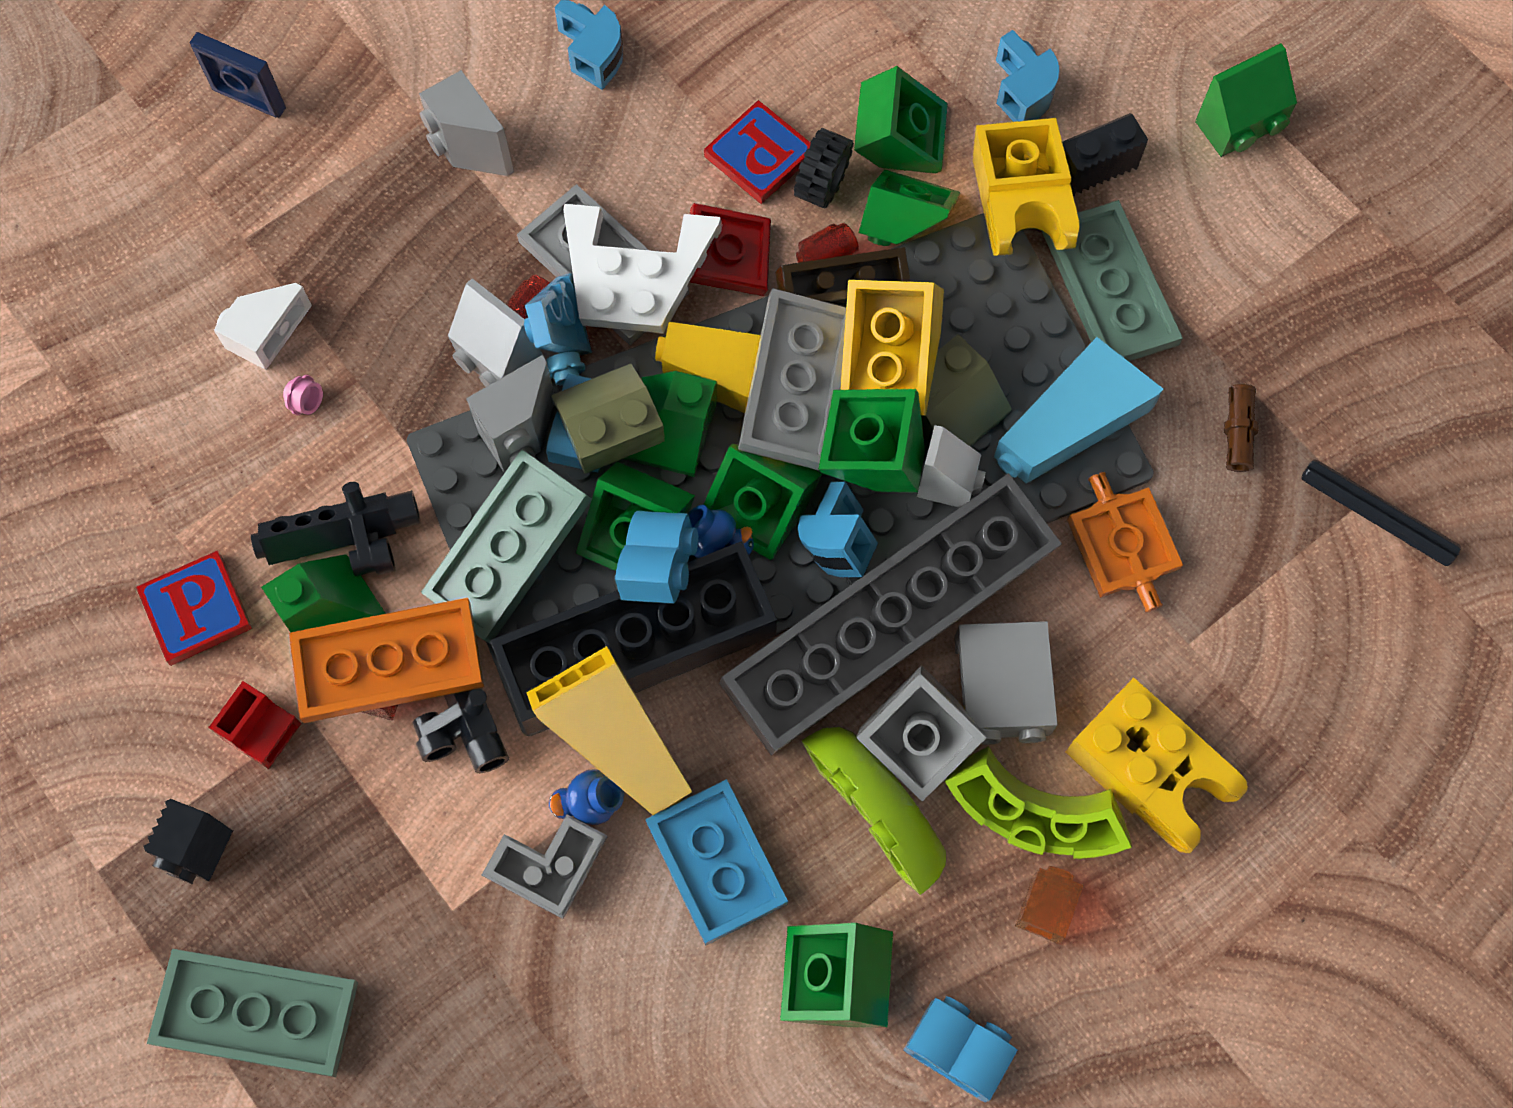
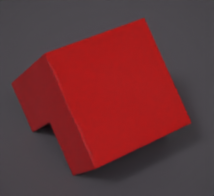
(255, 725)

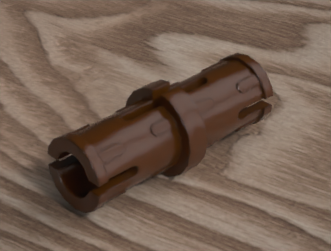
(1241, 428)

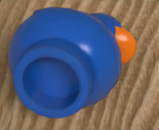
(717, 531)
(588, 798)

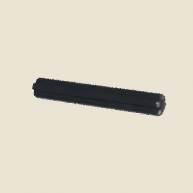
(1381, 512)

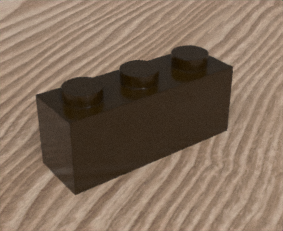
(829, 277)

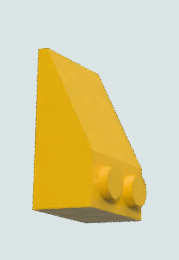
(892, 336)

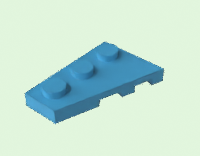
(554, 319)

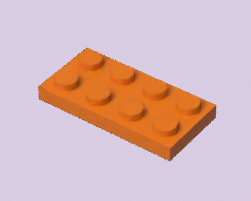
(385, 660)

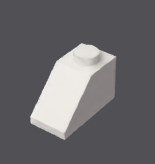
(262, 322)
(950, 470)

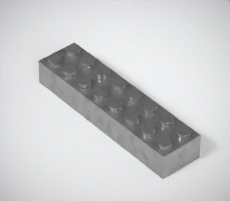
(889, 614)

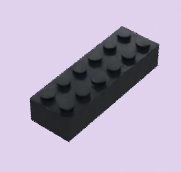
(650, 640)

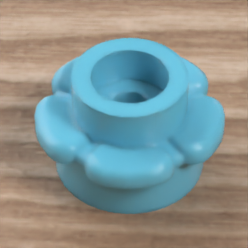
(563, 364)

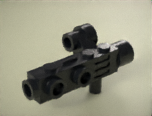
(355, 522)
(465, 717)

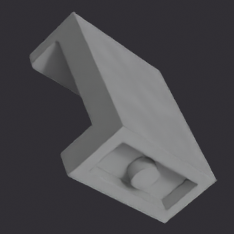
(1007, 679)

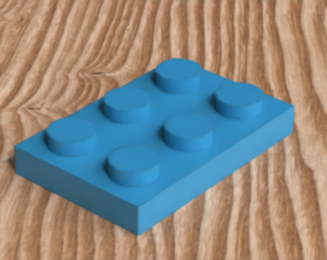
(716, 862)

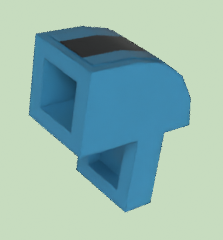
(596, 43)
(838, 534)

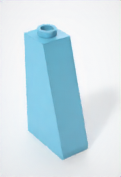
(1078, 410)

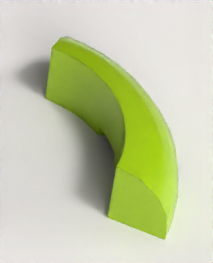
(882, 802)
(1036, 819)

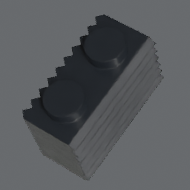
(1104, 152)
(187, 842)

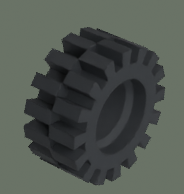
(823, 168)

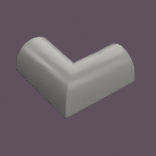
(550, 878)

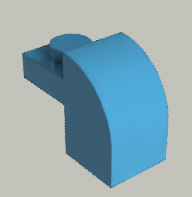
(1031, 78)

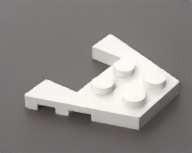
(632, 285)

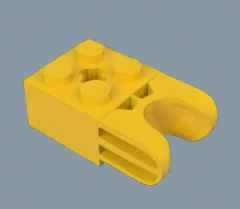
(1024, 182)
(1161, 768)

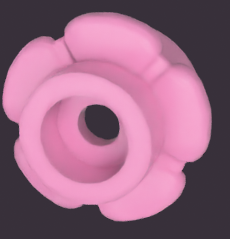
(303, 395)

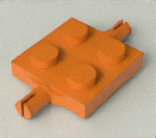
(1124, 542)

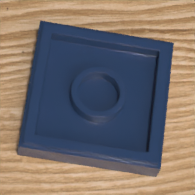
(238, 75)

